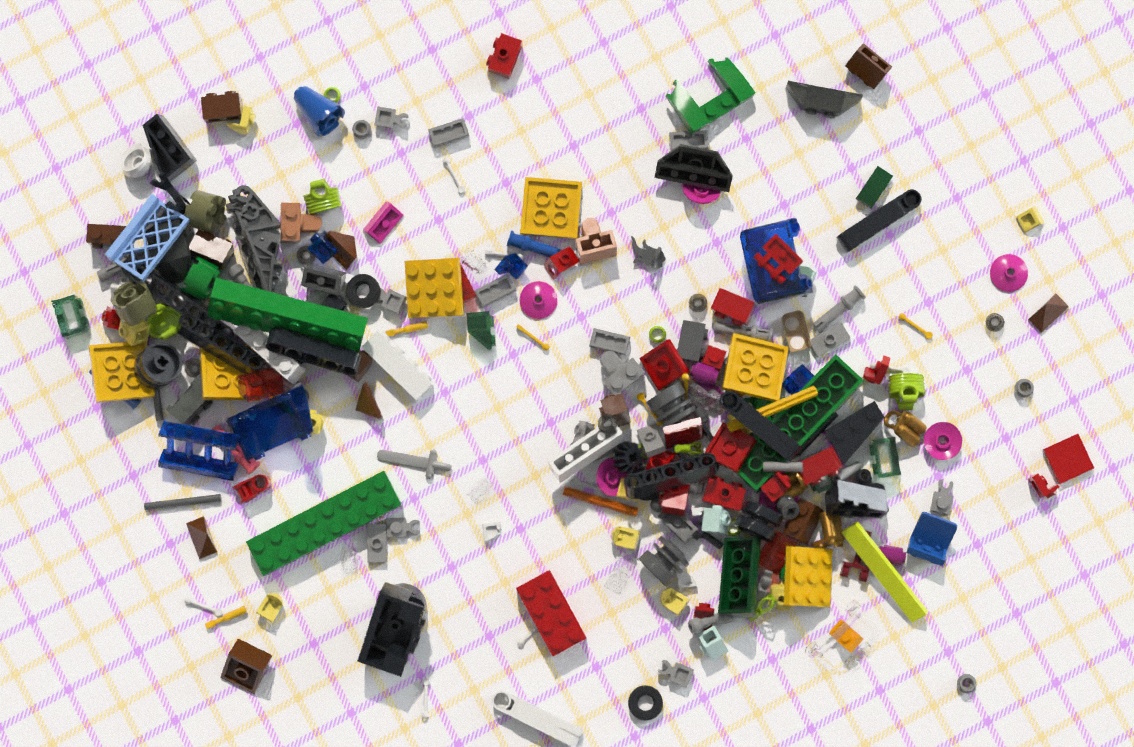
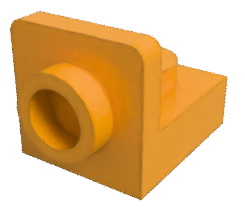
(850, 638)

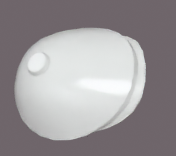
(136, 161)

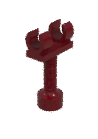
(863, 576)

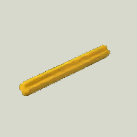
(778, 406)

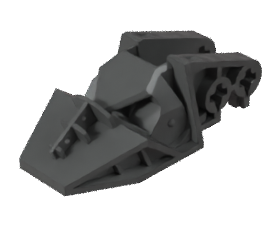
(257, 237)

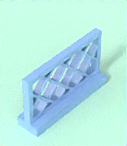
(136, 230)

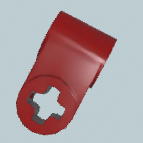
(661, 459)
(249, 489)

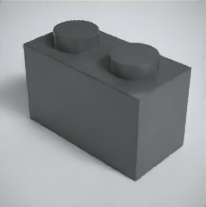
(323, 279)
(691, 341)

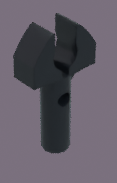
(708, 537)

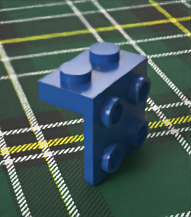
(931, 538)

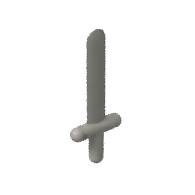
(415, 461)

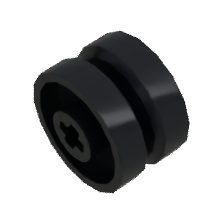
(158, 365)
(759, 521)

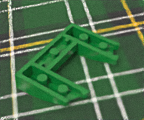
(695, 117)

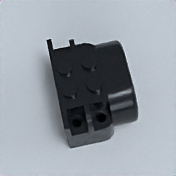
(394, 628)

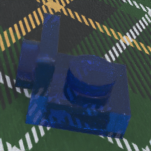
(321, 247)
(511, 264)
(797, 379)

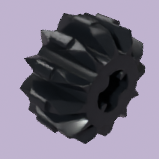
(627, 457)

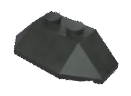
(822, 99)
(695, 167)
(177, 259)

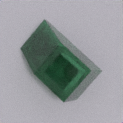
(479, 328)

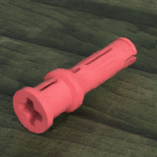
(249, 465)

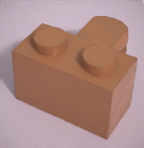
(295, 223)
(594, 243)

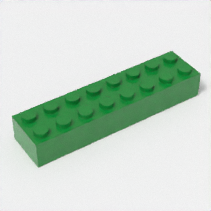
(265, 310)
(835, 386)
(324, 523)

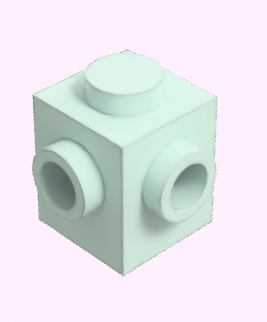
(716, 520)
(712, 643)

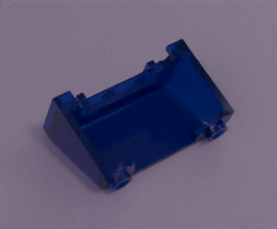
(763, 287)
(273, 423)

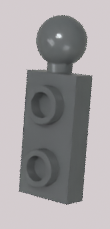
(676, 524)

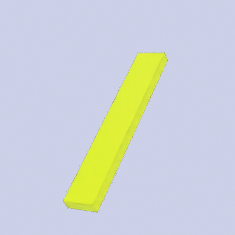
(884, 572)

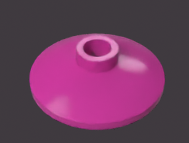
(700, 195)
(999, 273)
(531, 307)
(952, 438)
(610, 485)

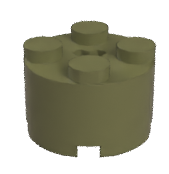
(206, 211)
(133, 302)

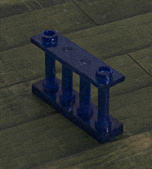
(198, 464)

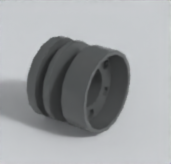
(671, 406)
(664, 560)

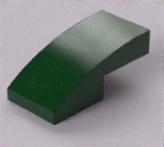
(874, 187)

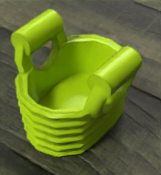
(318, 203)
(163, 322)
(908, 387)

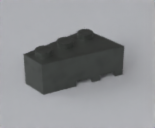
(190, 404)

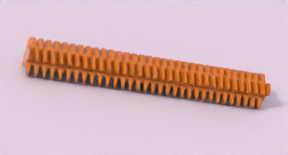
(600, 501)

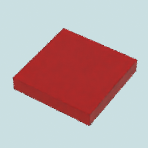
(664, 364)
(683, 432)
(730, 447)
(1068, 458)

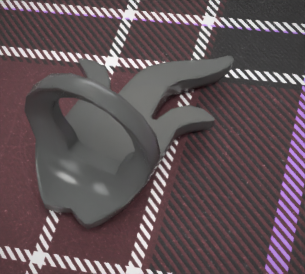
(650, 256)

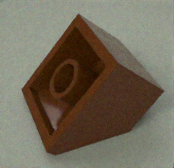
(246, 666)

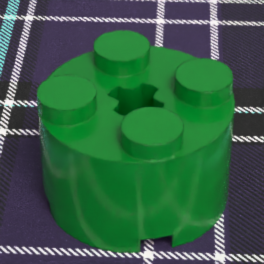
(201, 278)

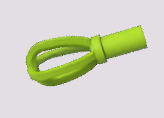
(686, 449)
(759, 611)

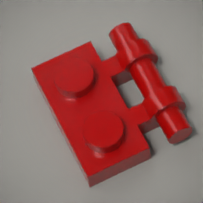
(782, 254)

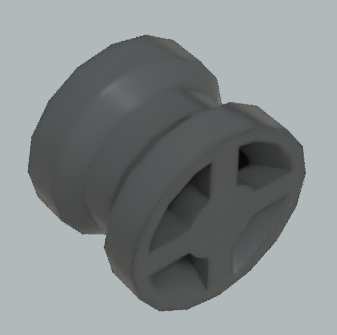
(787, 507)

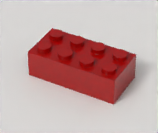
(551, 613)

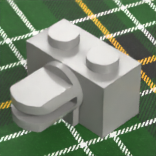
(620, 374)

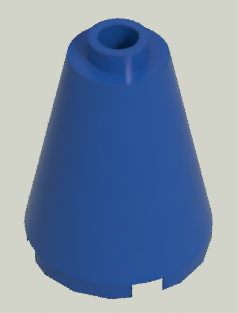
(318, 110)

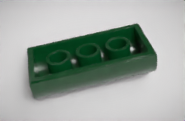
(739, 577)

